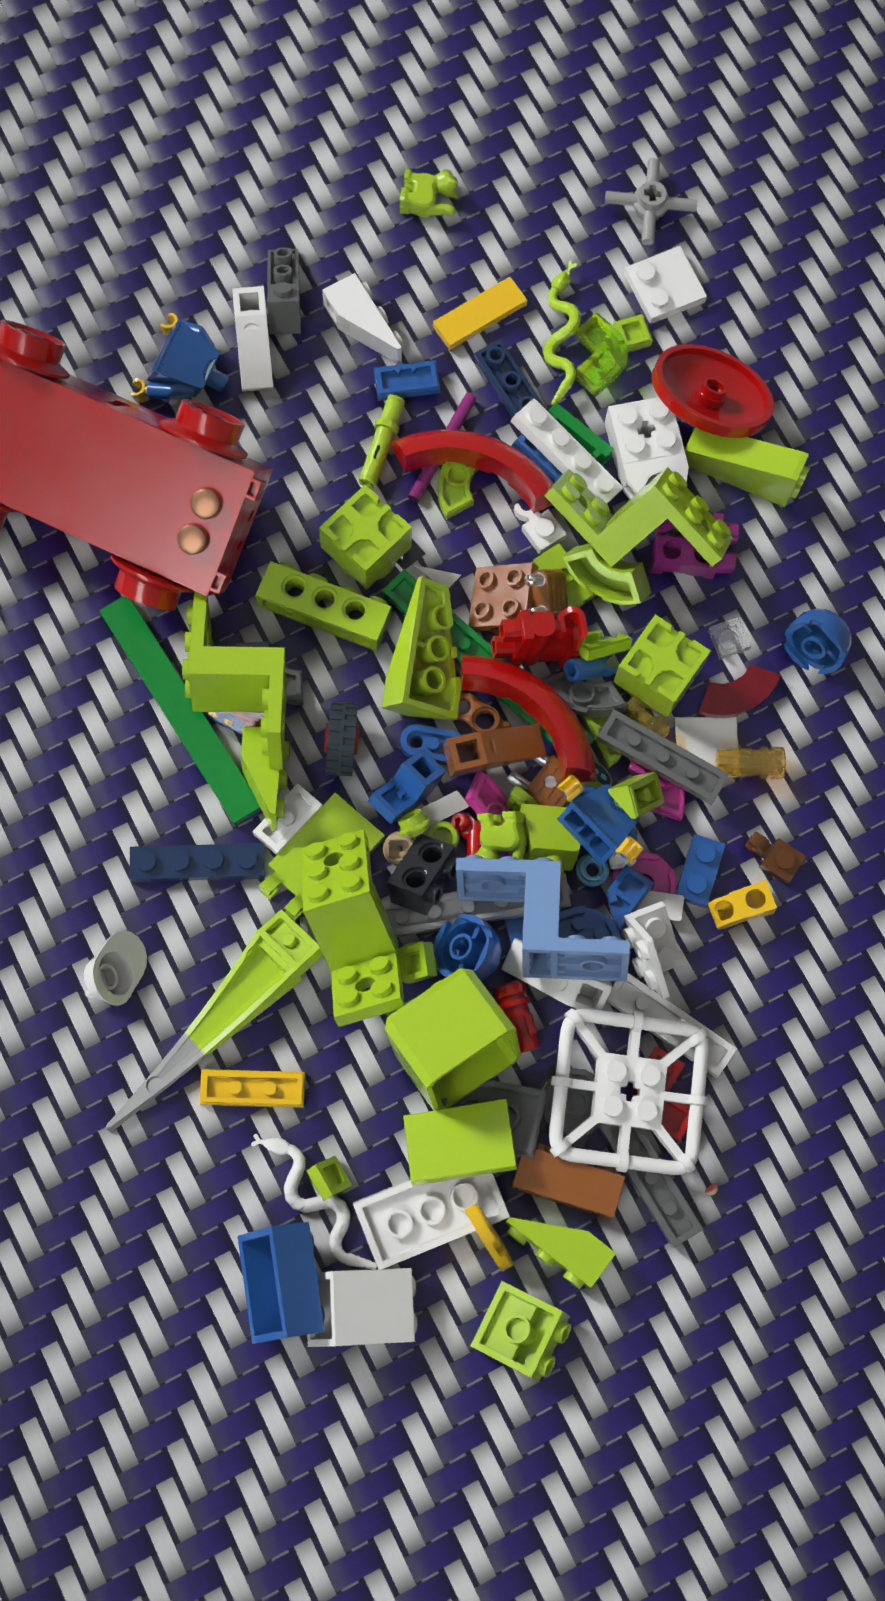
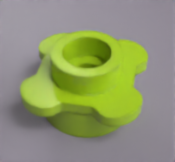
(413, 823)

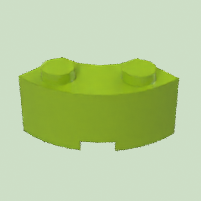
(620, 584)

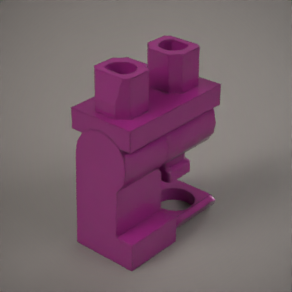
(679, 556)

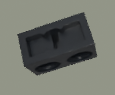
(422, 874)

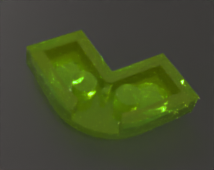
(607, 357)

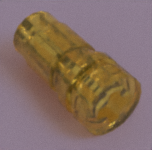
(752, 762)

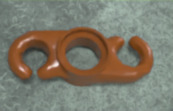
(477, 708)

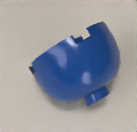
(818, 640)
(467, 945)

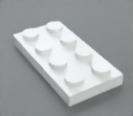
(422, 1217)

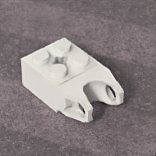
(641, 458)

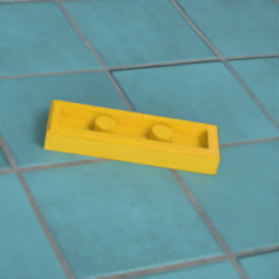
(479, 313)
(252, 1088)

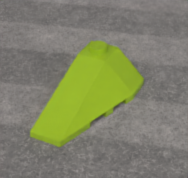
(423, 665)

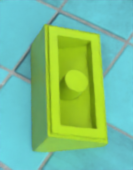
(638, 794)

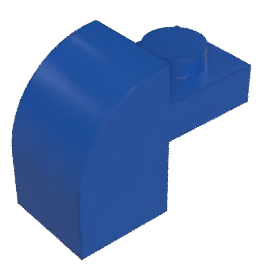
(408, 788)

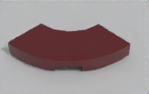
(738, 696)

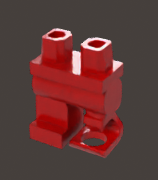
(541, 637)

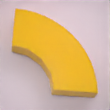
(489, 1237)

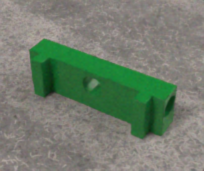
(588, 439)

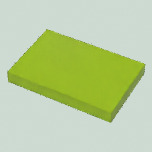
(459, 1142)

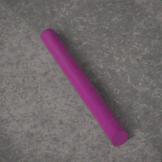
(455, 424)

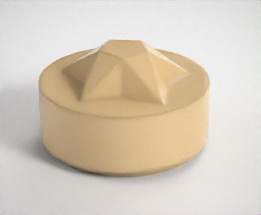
(396, 847)

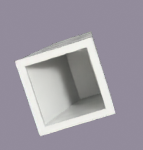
(366, 1307)

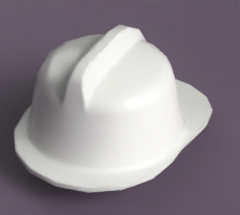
(116, 969)

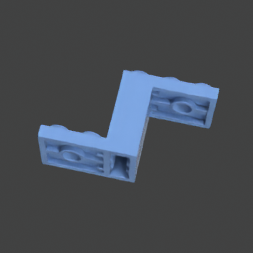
(539, 887)

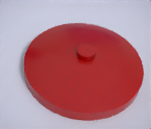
(712, 391)

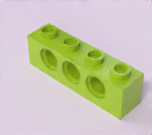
(366, 631)

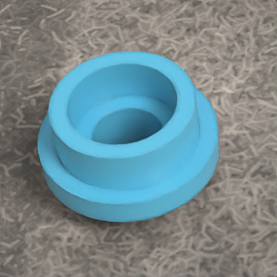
(584, 878)

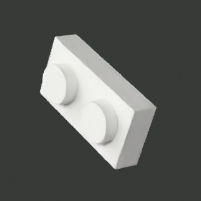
(299, 809)

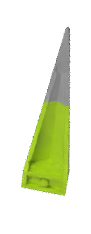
(261, 975)

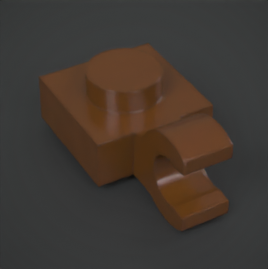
(778, 859)

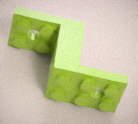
(659, 500)
(236, 679)
(351, 928)

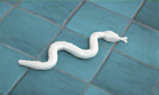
(282, 1147)

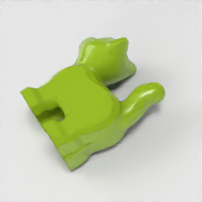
(420, 193)
(502, 837)

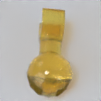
(636, 711)

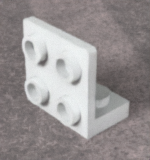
(653, 944)

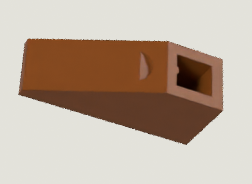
(492, 749)

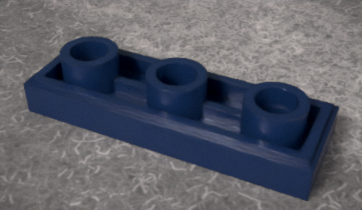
(501, 369)

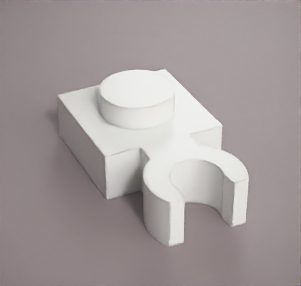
(541, 528)

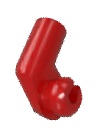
(469, 830)

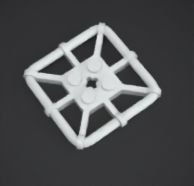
(611, 1106)

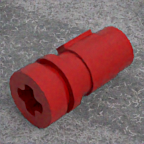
(516, 1008)

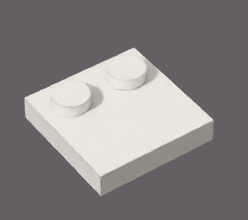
(665, 284)

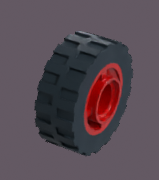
(341, 738)

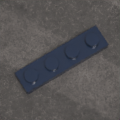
(197, 862)

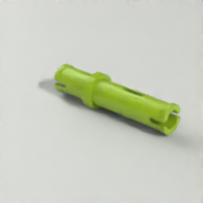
(386, 429)

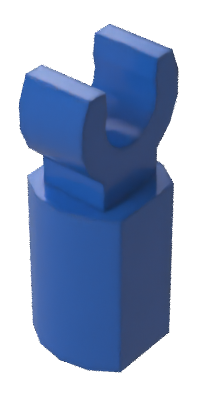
(580, 669)

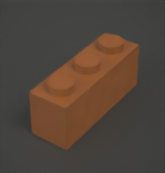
(569, 1182)

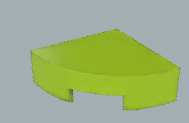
(518, 797)

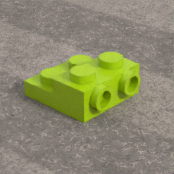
(522, 1332)

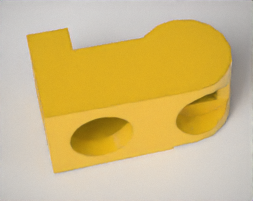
(743, 905)

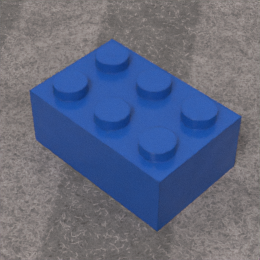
(281, 1282)

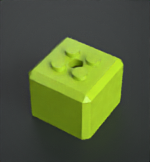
(452, 1038)

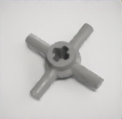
(650, 201)

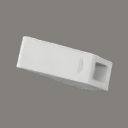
(356, 315)
(252, 338)
(572, 992)

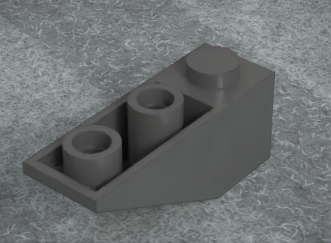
(283, 291)

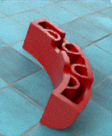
(478, 452)
(538, 701)

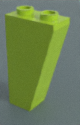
(749, 464)

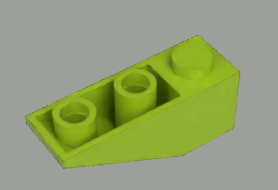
(263, 781)
(572, 1249)

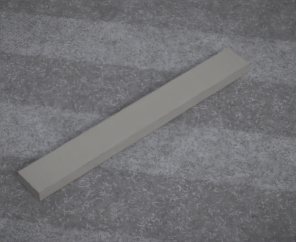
(409, 922)

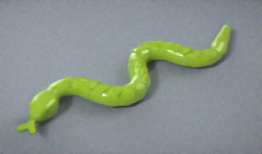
(558, 284)

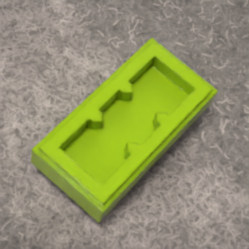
(553, 560)

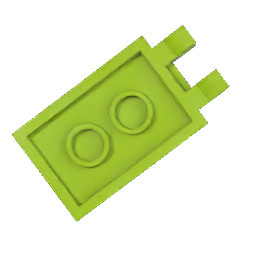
(328, 823)

